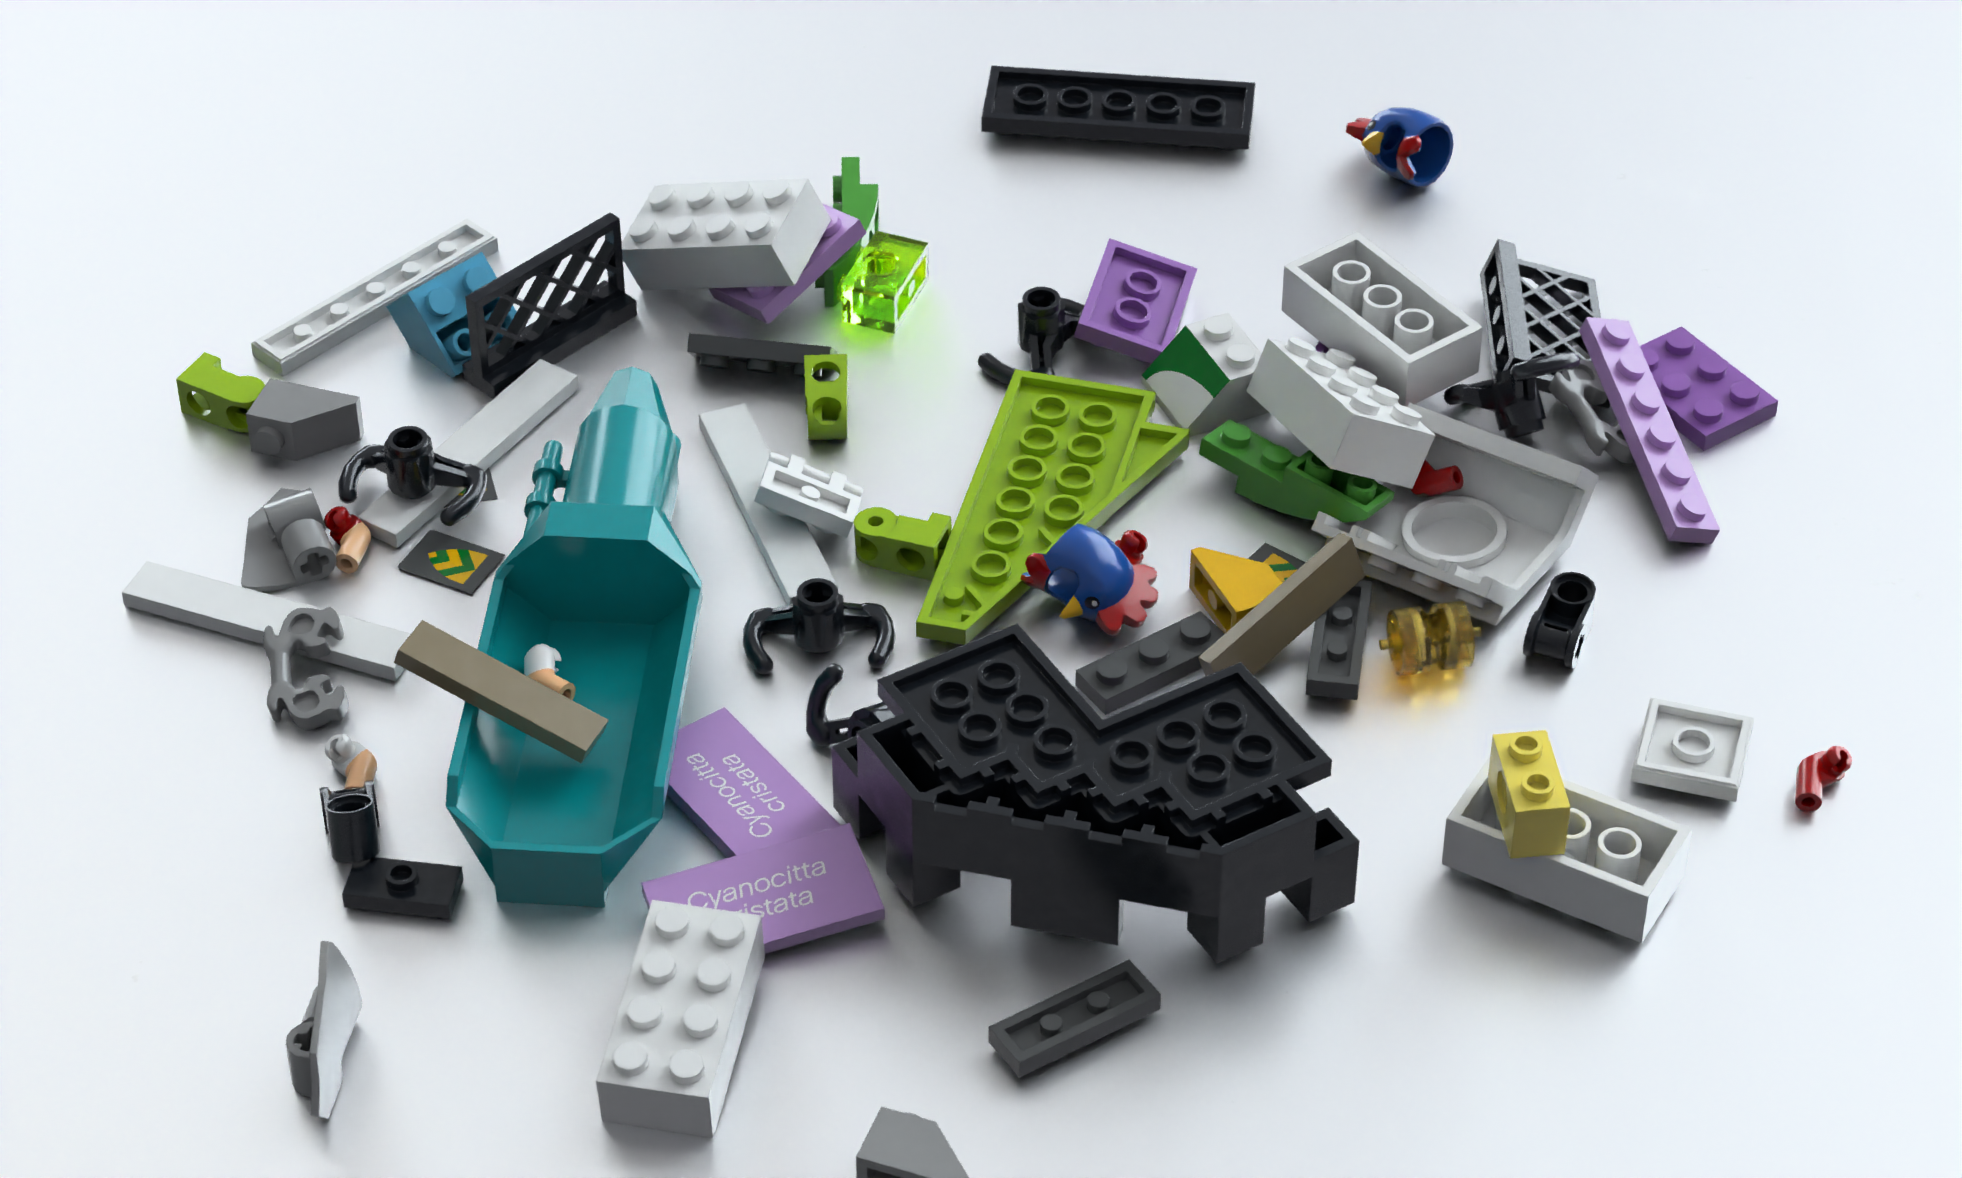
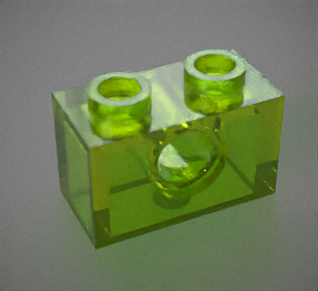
(884, 281)

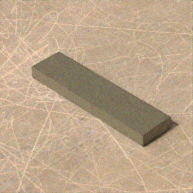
(1288, 609)
(501, 691)

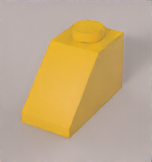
(1229, 584)

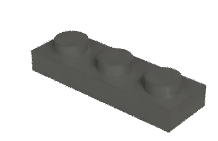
(759, 354)
(1339, 645)
(1147, 663)
(1074, 1018)

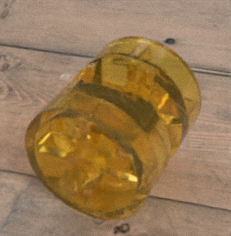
(1435, 637)

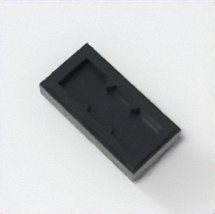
(403, 887)

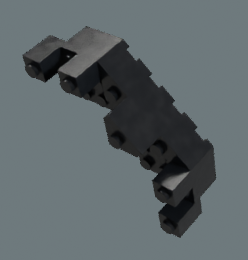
(1156, 806)

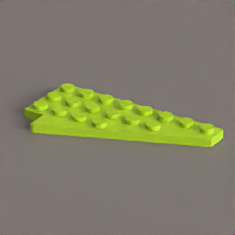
(1052, 461)

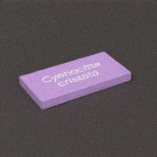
(739, 788)
(797, 887)

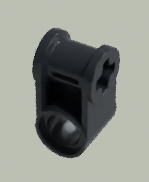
(1562, 619)
(351, 822)

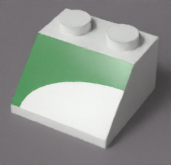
(1206, 375)

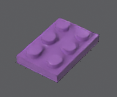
(1135, 302)
(1703, 390)

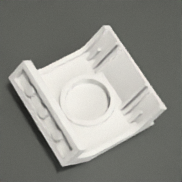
(1476, 541)

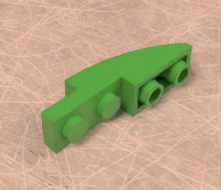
(860, 202)
(1289, 482)

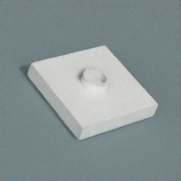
(1692, 749)

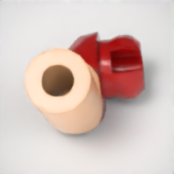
(350, 535)

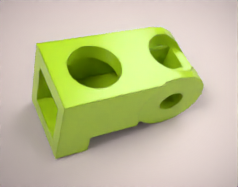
(219, 395)
(826, 400)
(901, 541)

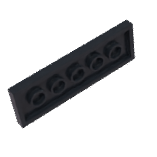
(1119, 107)

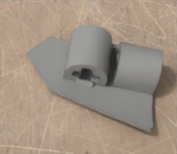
(287, 543)
(322, 1037)

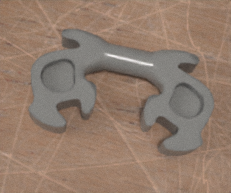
(1578, 389)
(310, 705)

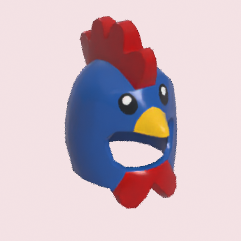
(1405, 144)
(1093, 580)

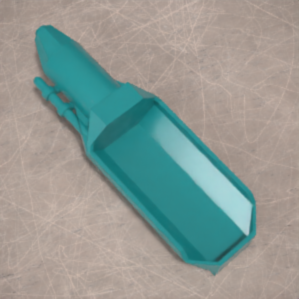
(623, 611)

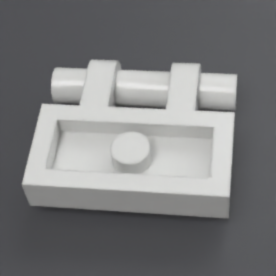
(809, 494)

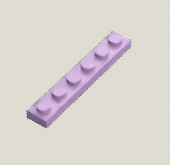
(1649, 431)

